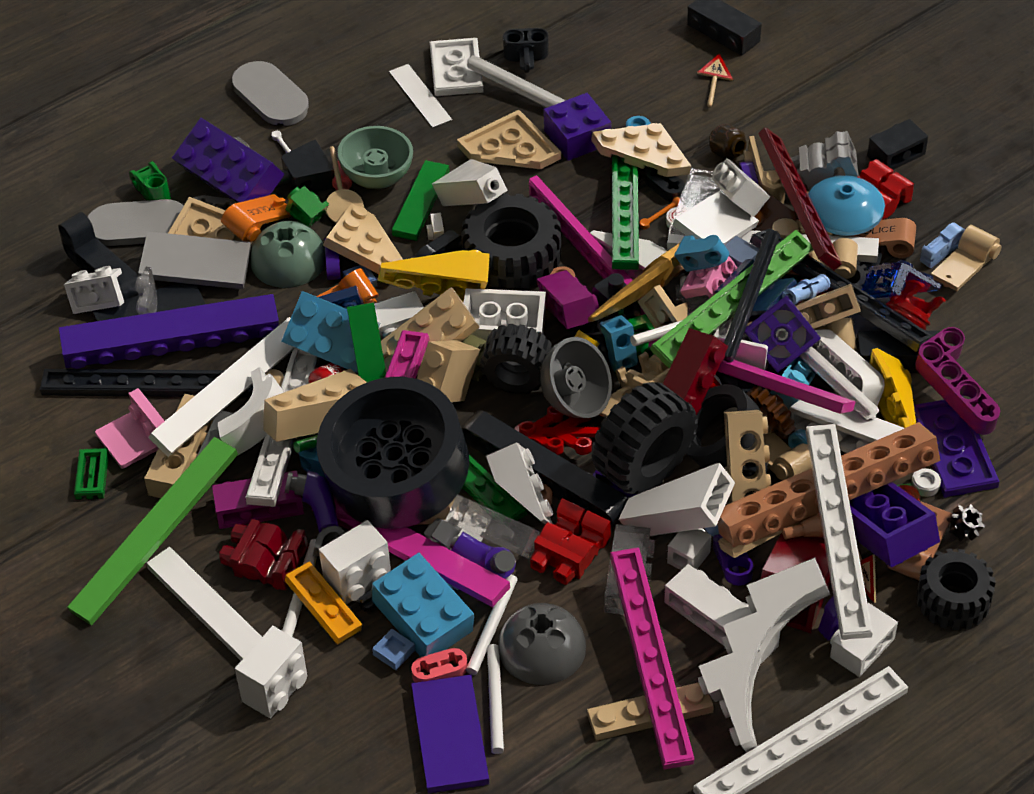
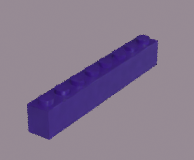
(168, 331)

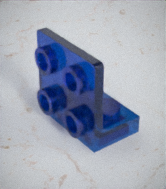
(890, 279)

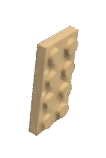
(442, 319)

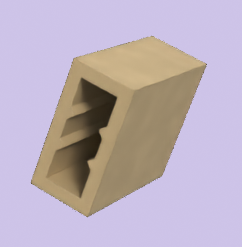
(449, 367)

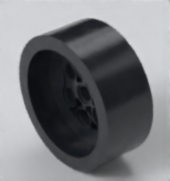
(387, 423)

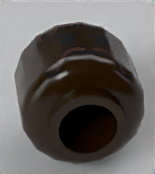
(727, 141)

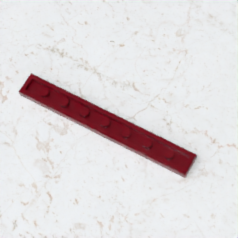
(800, 199)

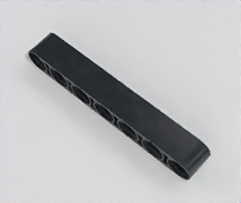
(564, 478)

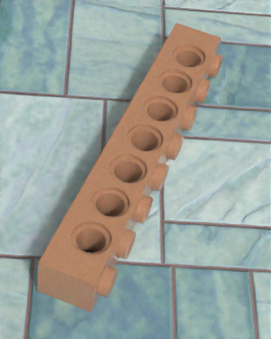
(796, 497)

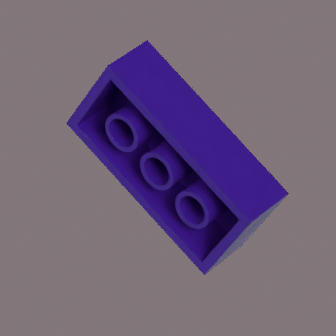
(226, 163)
(893, 524)

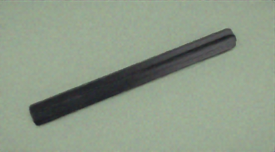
(750, 293)

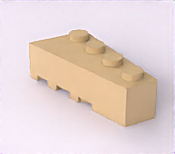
(304, 408)

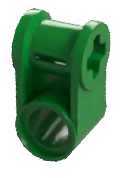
(150, 182)

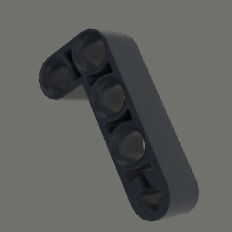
(90, 254)

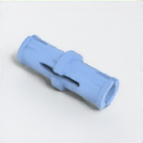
(808, 289)

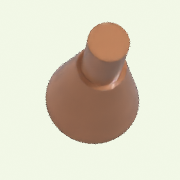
(809, 528)

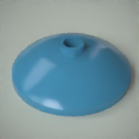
(847, 204)

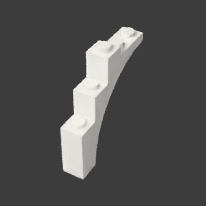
(772, 606)

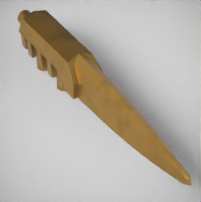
(656, 273)

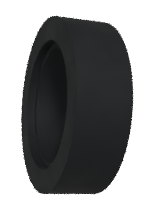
(716, 401)

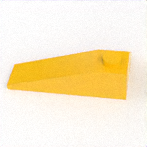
(439, 272)
(897, 399)

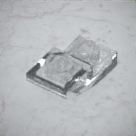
(147, 292)

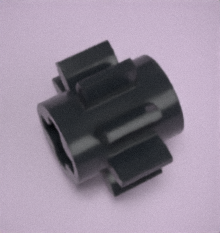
(965, 522)

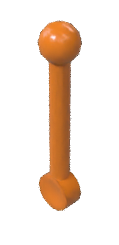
(645, 223)

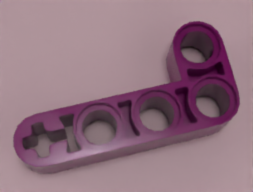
(978, 412)

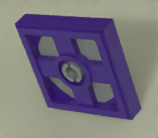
(784, 333)

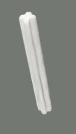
(512, 82)
(839, 383)

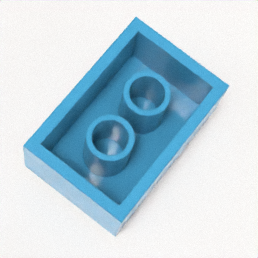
(321, 331)
(422, 606)

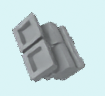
(821, 159)

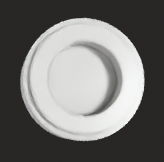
(926, 482)

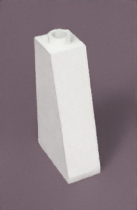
(470, 184)
(681, 504)

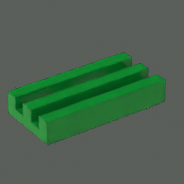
(91, 490)

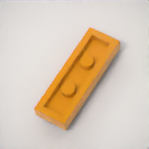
(323, 602)

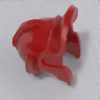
(914, 308)

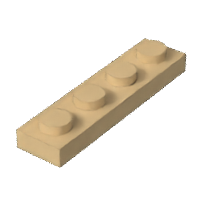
(634, 715)

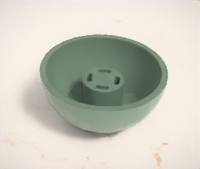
(375, 156)
(287, 255)

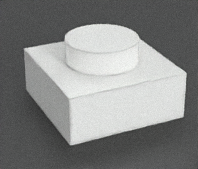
(436, 228)

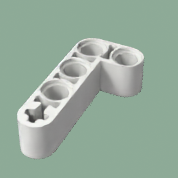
(850, 365)

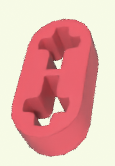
(439, 665)

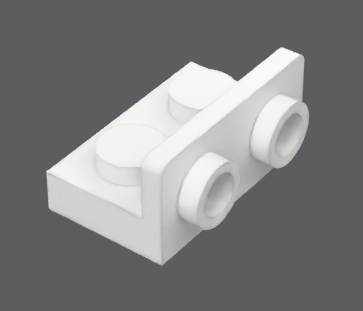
(94, 290)

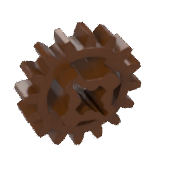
(775, 411)

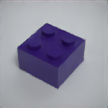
(572, 124)

